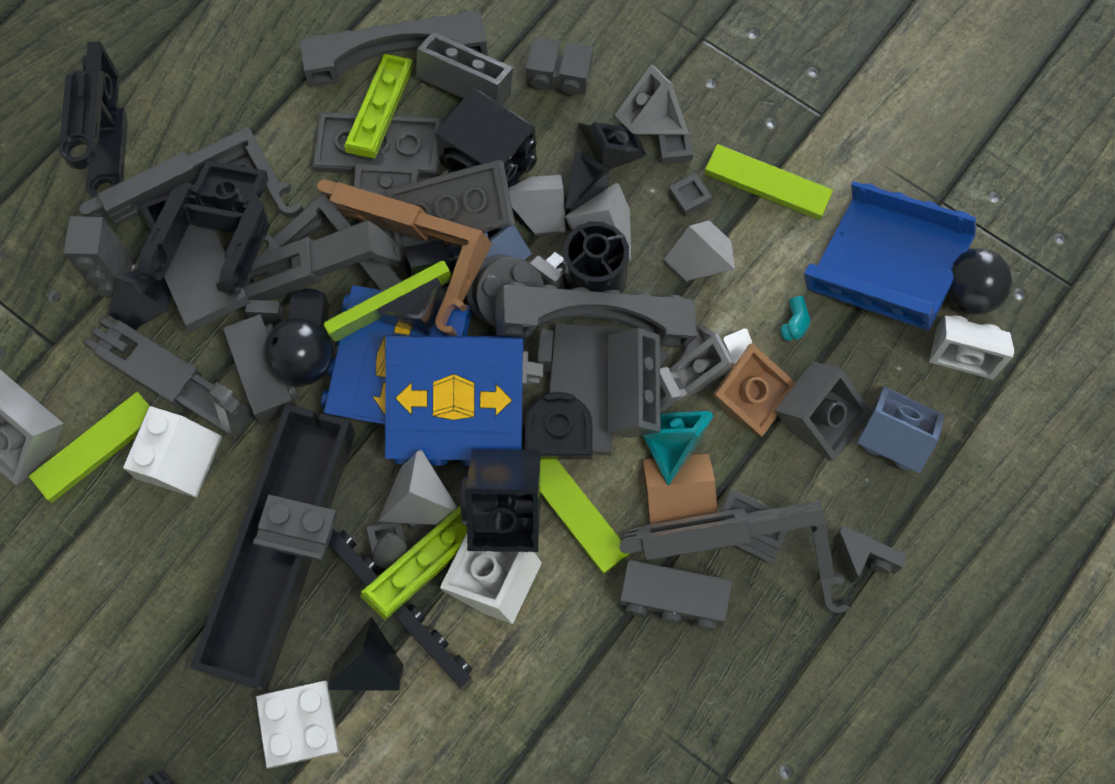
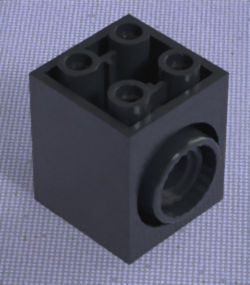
(486, 132)
(502, 500)

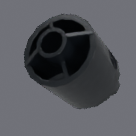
(595, 258)

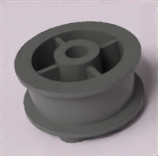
(492, 275)

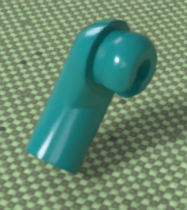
(799, 322)

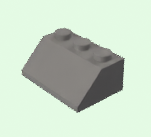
(26, 431)

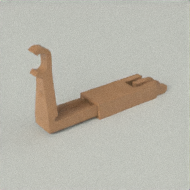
(414, 222)

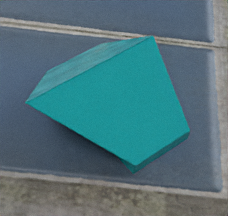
(677, 440)

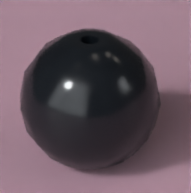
(979, 281)
(297, 352)

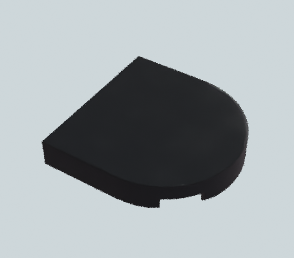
(559, 427)

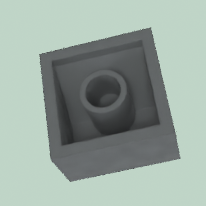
(823, 409)

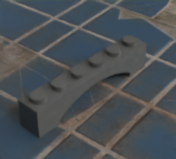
(332, 55)
(524, 308)

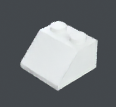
(971, 347)
(172, 452)
(491, 580)

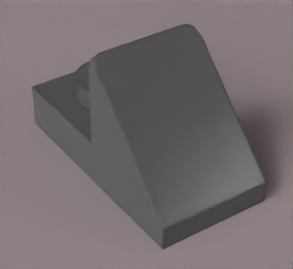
(858, 548)

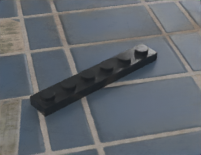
(409, 616)

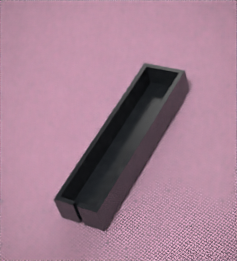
(263, 584)

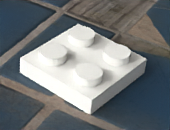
(297, 724)

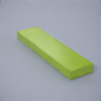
(379, 106)
(768, 182)
(367, 312)
(91, 448)
(580, 516)
(416, 567)

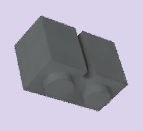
(559, 72)

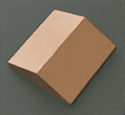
(753, 390)
(687, 496)

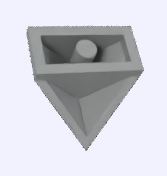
(652, 106)
(540, 204)
(605, 207)
(701, 252)
(702, 362)
(417, 495)

